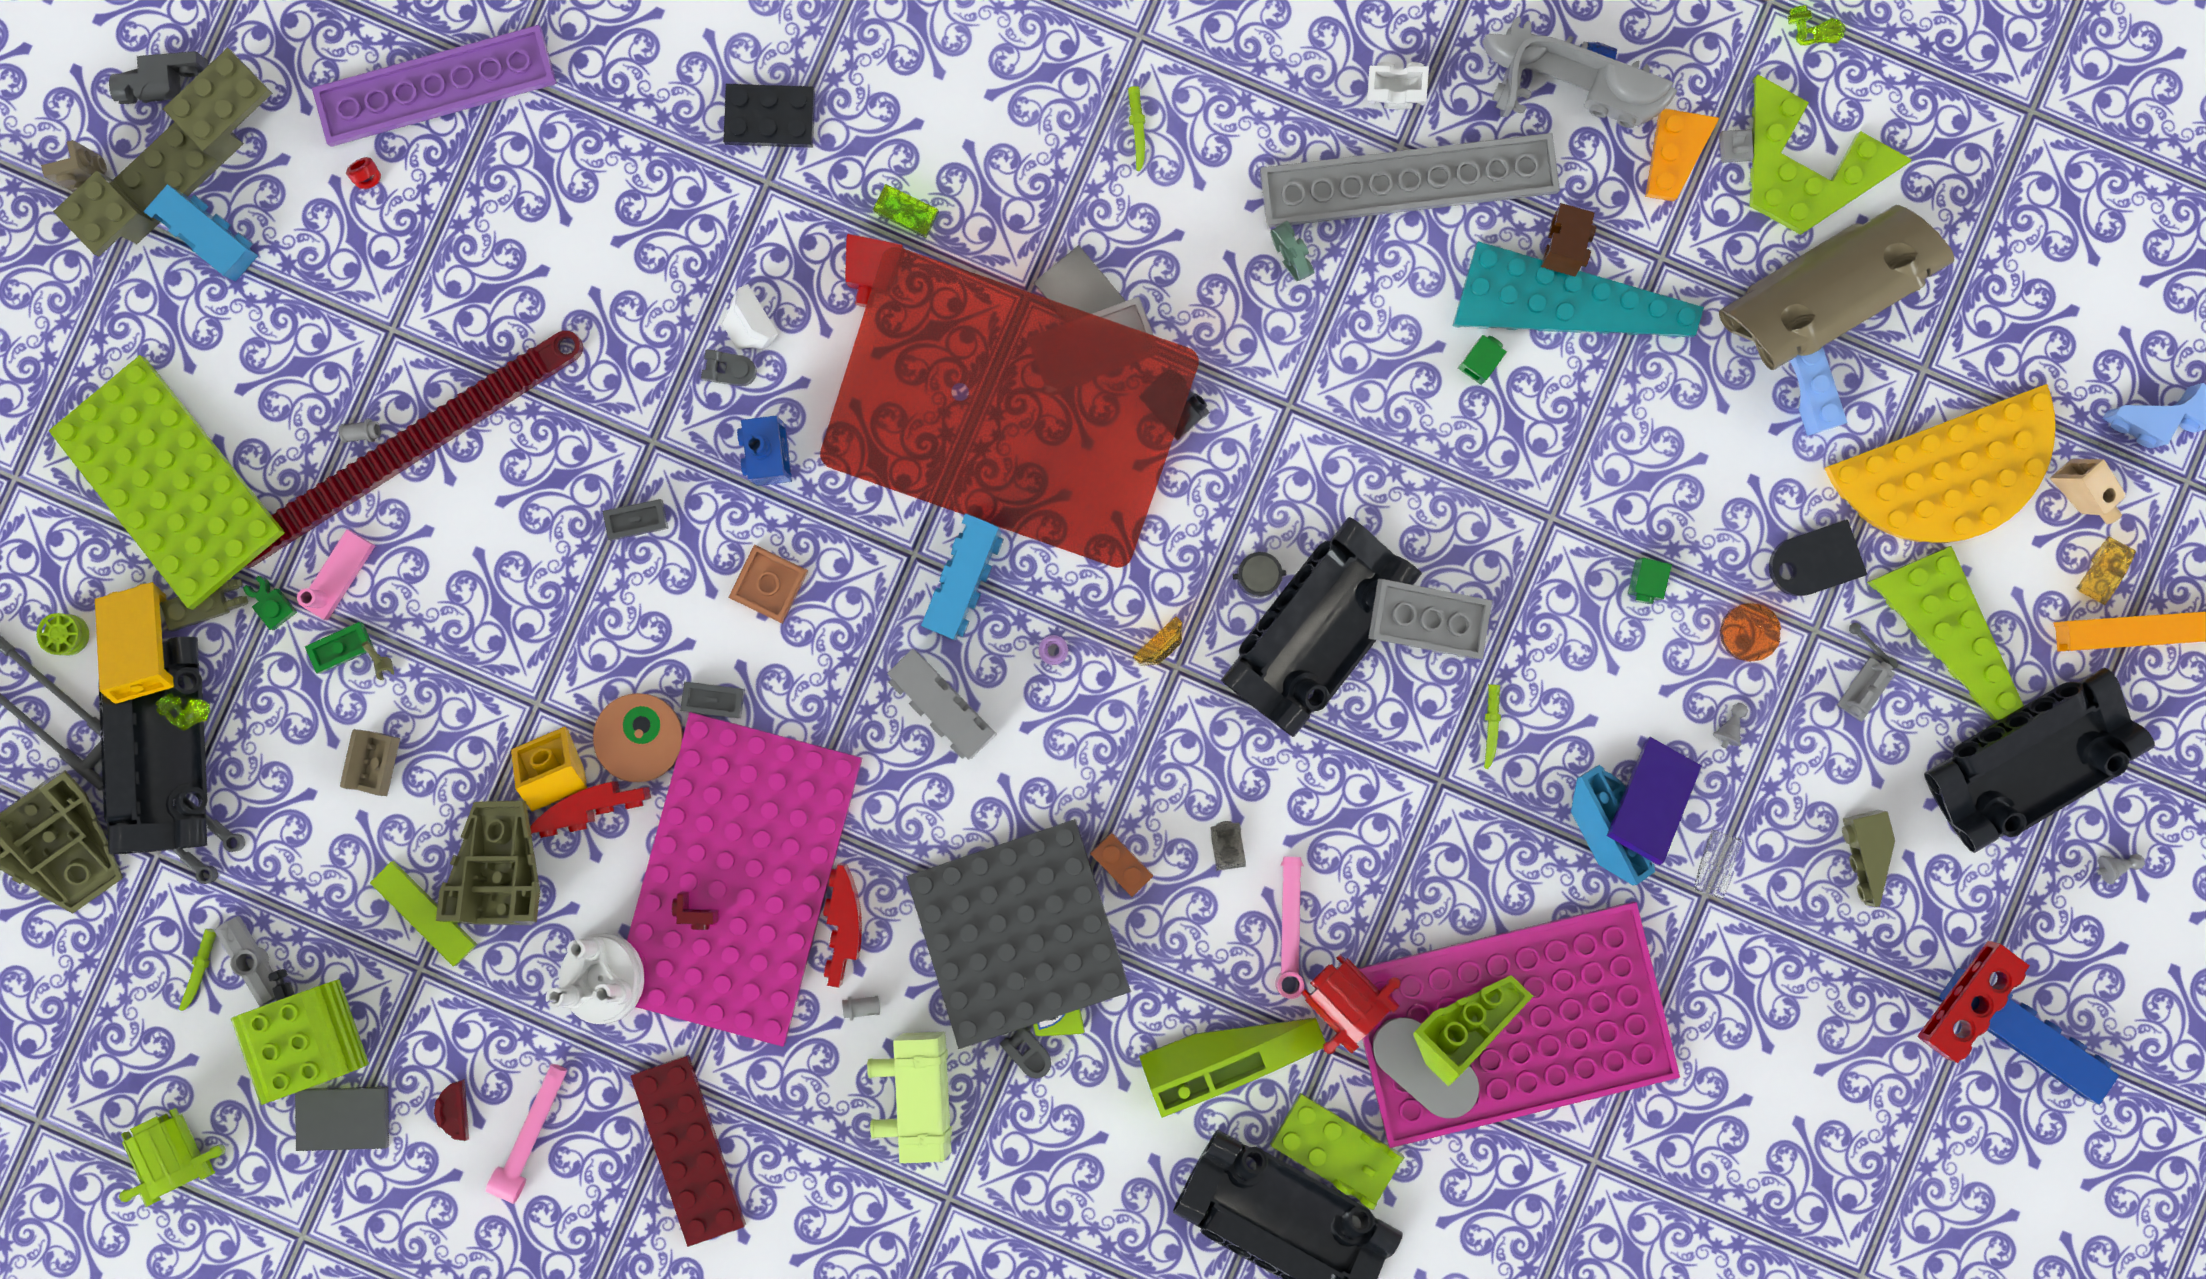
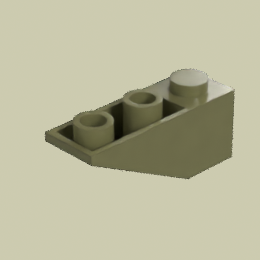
(1871, 849)

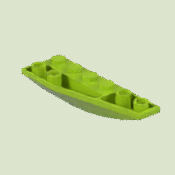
(1223, 1060)

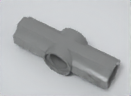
(240, 943)

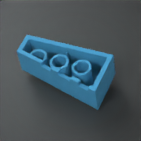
(962, 578)

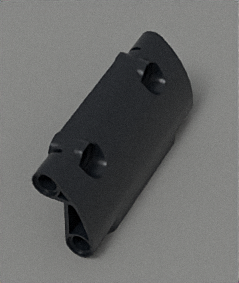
(1316, 628)
(2037, 760)
(153, 763)
(1282, 1216)

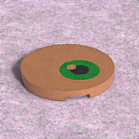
(637, 737)

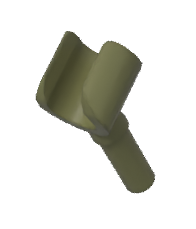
(380, 663)

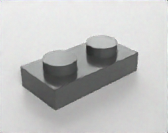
(635, 519)
(712, 700)

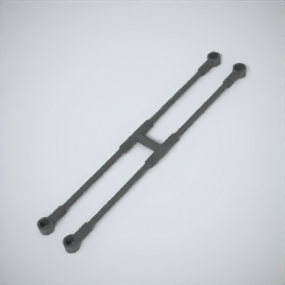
(86, 766)

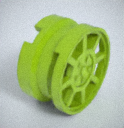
(63, 634)

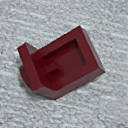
(697, 918)

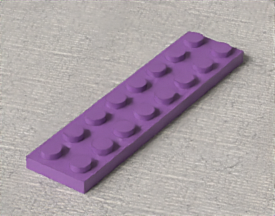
(434, 85)

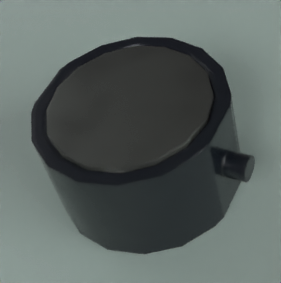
(1259, 574)

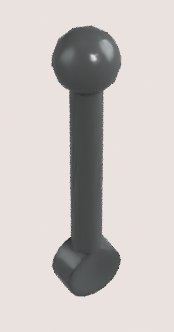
(1855, 628)

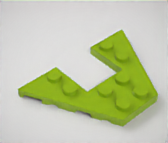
(1789, 189)

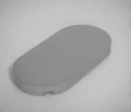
(1402, 1060)

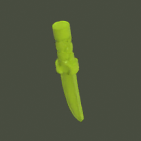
(1138, 121)
(1493, 719)
(200, 963)

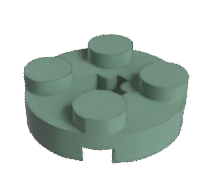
(1292, 251)

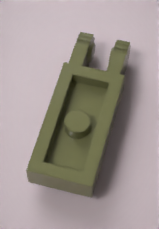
(180, 617)

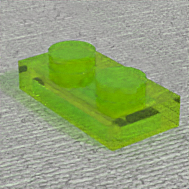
(905, 210)

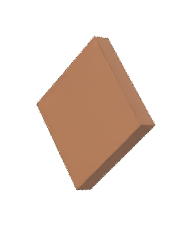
(768, 584)

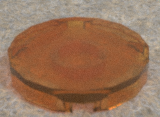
(1750, 632)

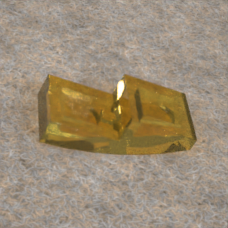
(2107, 571)

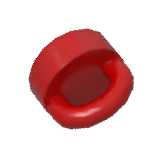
(361, 171)

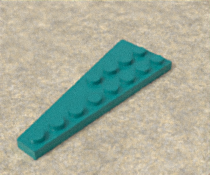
(1518, 293)

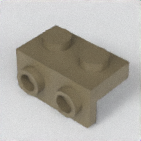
(75, 170)
(370, 762)

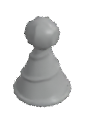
(1730, 731)
(2113, 868)

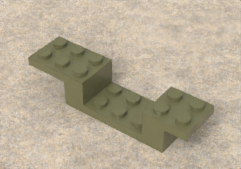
(179, 157)

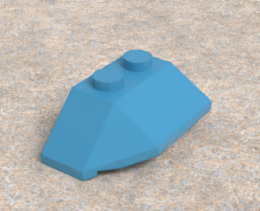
(1593, 808)

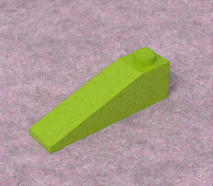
(1461, 1031)

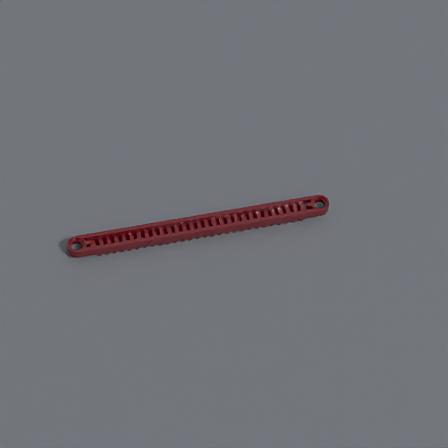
(420, 439)

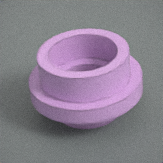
(1053, 640)

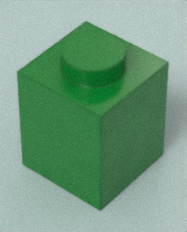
(1482, 358)
(1649, 580)

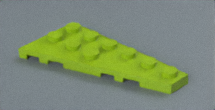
(1947, 619)

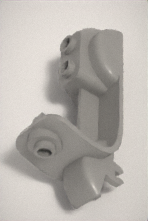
(1614, 87)

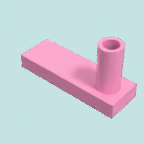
(336, 575)

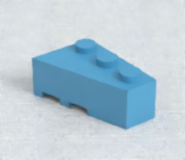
(203, 232)

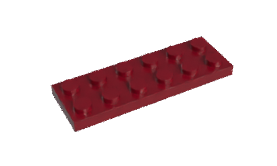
(688, 1150)

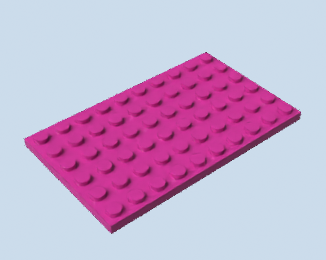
(748, 835)
(1581, 1036)

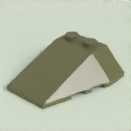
(57, 844)
(494, 871)

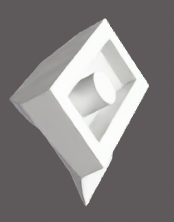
(748, 322)

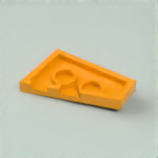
(1675, 151)

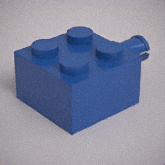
(765, 450)

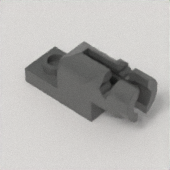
(156, 77)

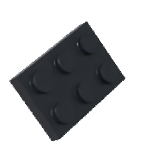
(769, 115)

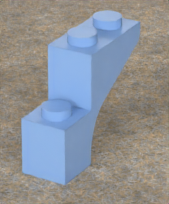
(2157, 424)

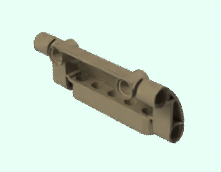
(1837, 285)

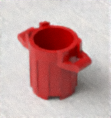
(1349, 1003)

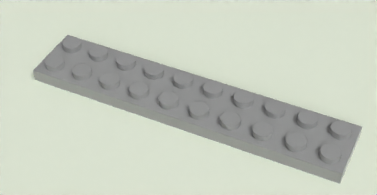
(1409, 180)

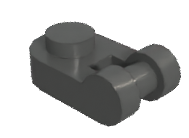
(738, 372)
(1035, 1061)

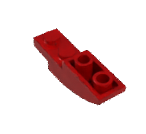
(579, 807)
(845, 912)

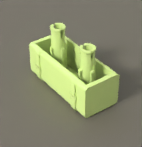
(920, 1097)

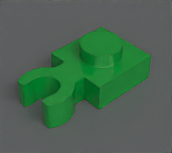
(271, 606)

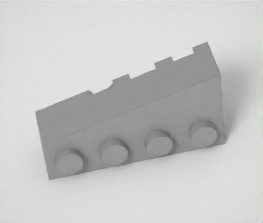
(941, 704)

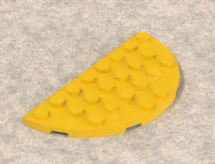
(1956, 474)

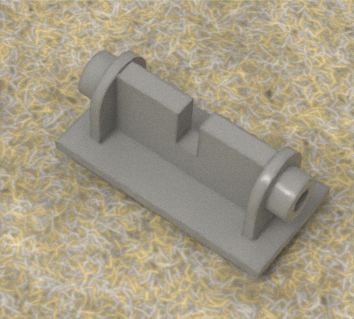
(1866, 688)

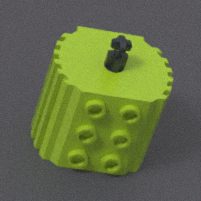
(299, 1039)

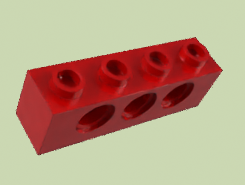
(1957, 1006)

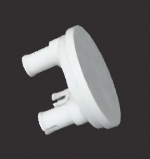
(599, 979)

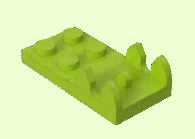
(1337, 1151)

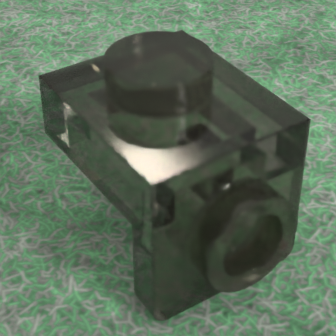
(1227, 845)

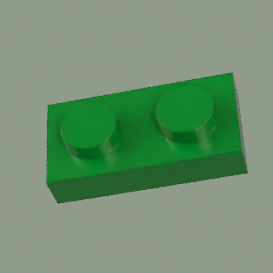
(338, 648)

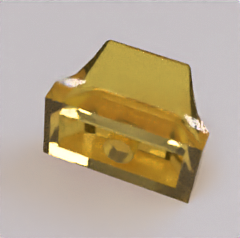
(1161, 644)

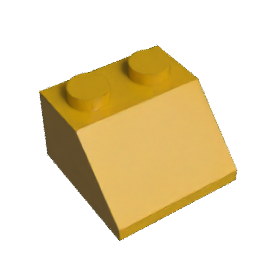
(547, 769)

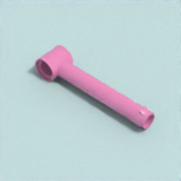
(1290, 926)
(506, 1181)

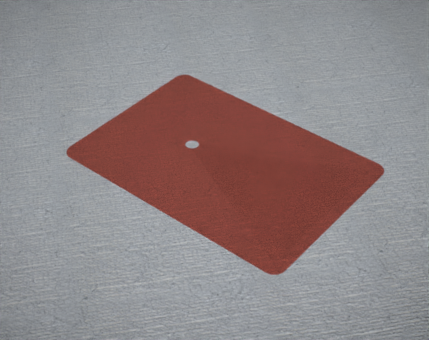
(1058, 416)

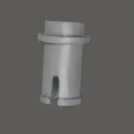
(366, 430)
(860, 1007)

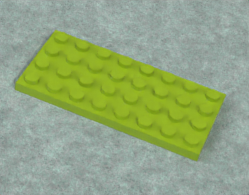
(166, 482)

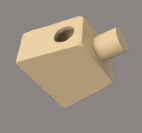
(2091, 488)

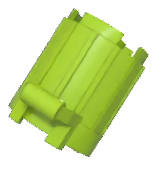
(165, 1157)

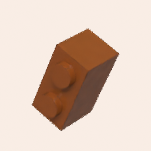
(1121, 864)

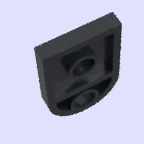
(1817, 560)

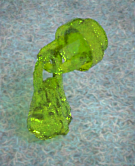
(1829, 31)
(194, 712)

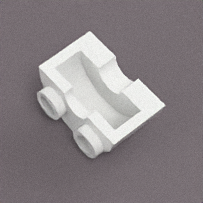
(1398, 86)

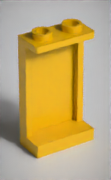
(131, 643)

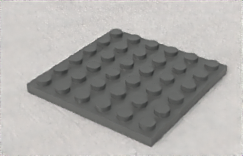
(1018, 934)

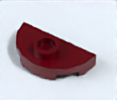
(452, 1111)

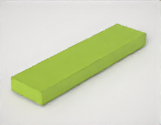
(421, 913)

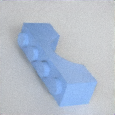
(1819, 400)

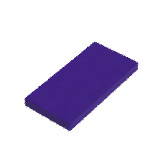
(1654, 801)

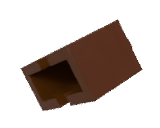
(1569, 236)

